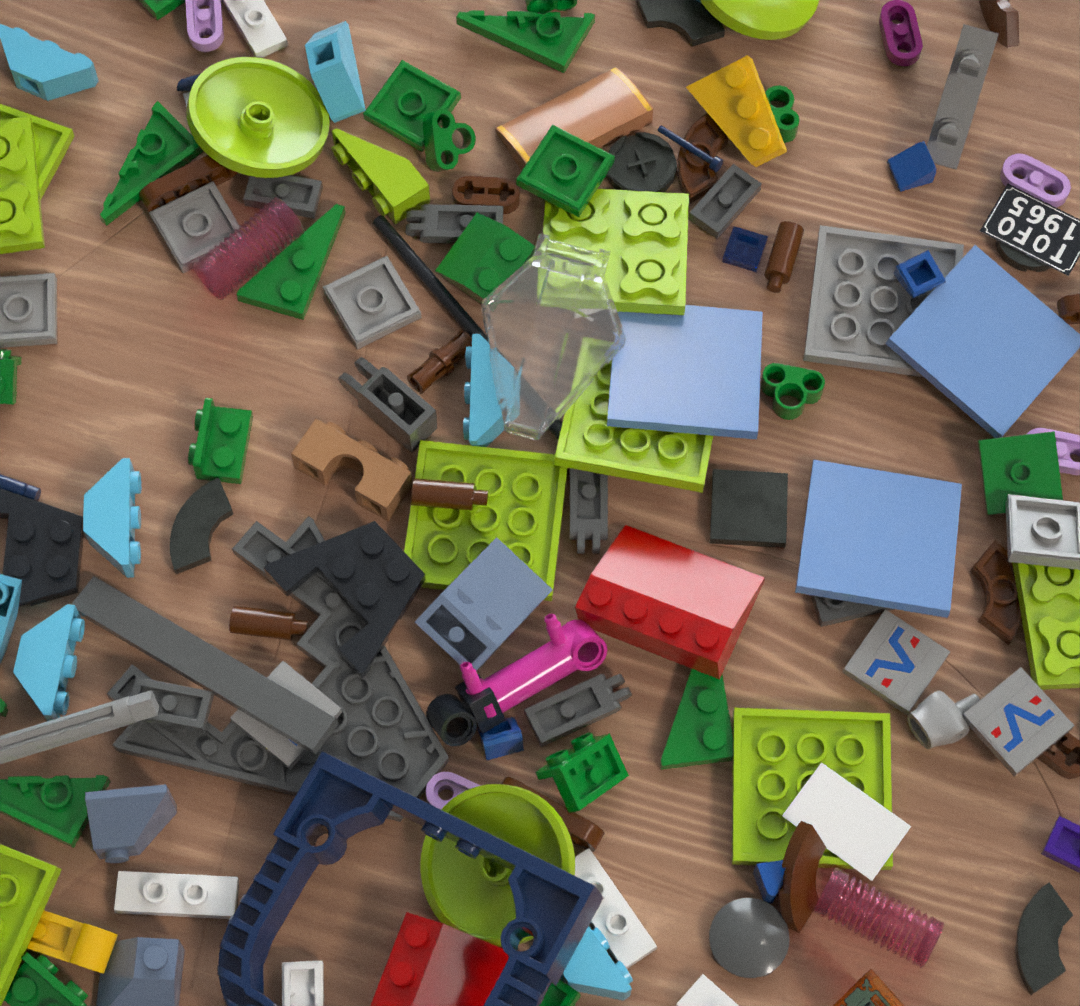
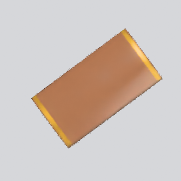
(593, 112)

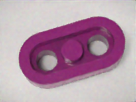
(902, 35)

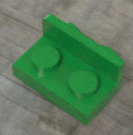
(220, 442)
(584, 770)
(37, 986)

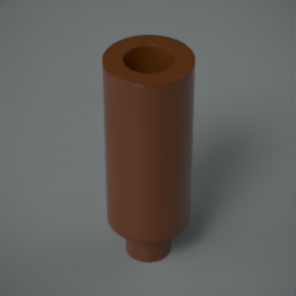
(783, 255)
(447, 494)
(266, 623)

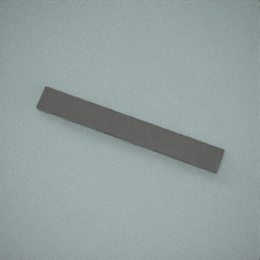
(205, 665)

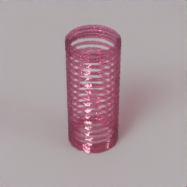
(215, 278)
(837, 891)

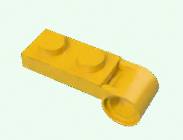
(73, 942)

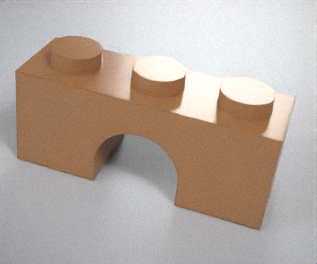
(328, 450)

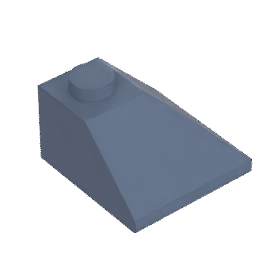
(127, 819)
(142, 973)

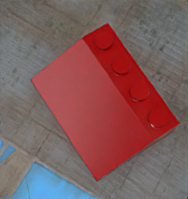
(669, 600)
(438, 967)

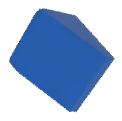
(912, 167)
(919, 274)

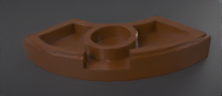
(1001, 19)
(693, 172)
(998, 582)
(799, 878)

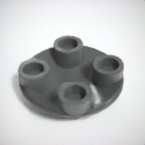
(749, 938)

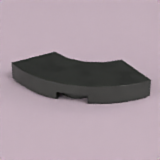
(683, 16)
(196, 524)
(1038, 938)

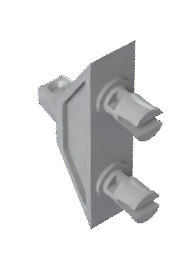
(961, 95)

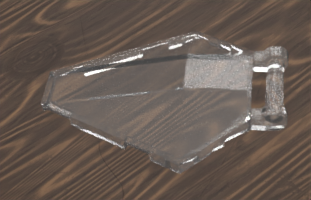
(550, 333)

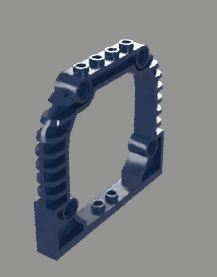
(346, 801)

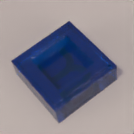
(745, 249)

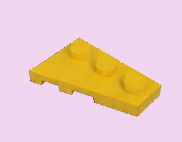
(741, 110)

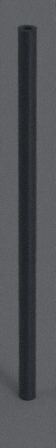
(434, 285)

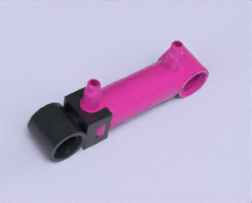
(485, 700)

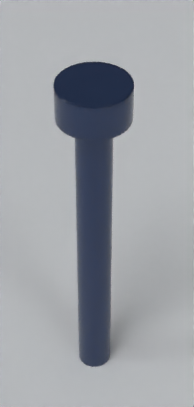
(715, 163)

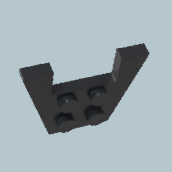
(41, 548)
(368, 574)

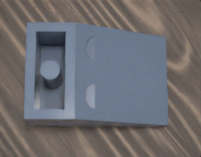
(484, 605)

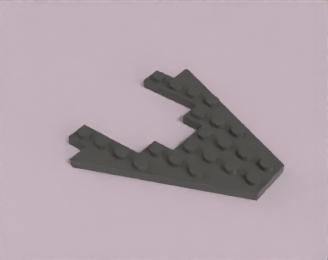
(379, 720)

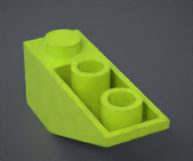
(387, 176)

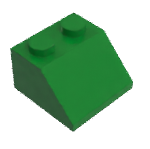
(484, 257)

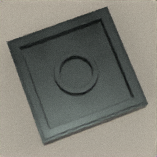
(749, 508)

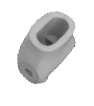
(940, 720)

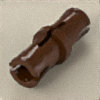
(440, 362)

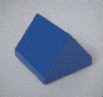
(502, 739)
(769, 879)

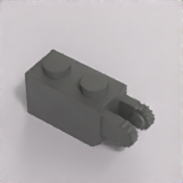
(392, 404)

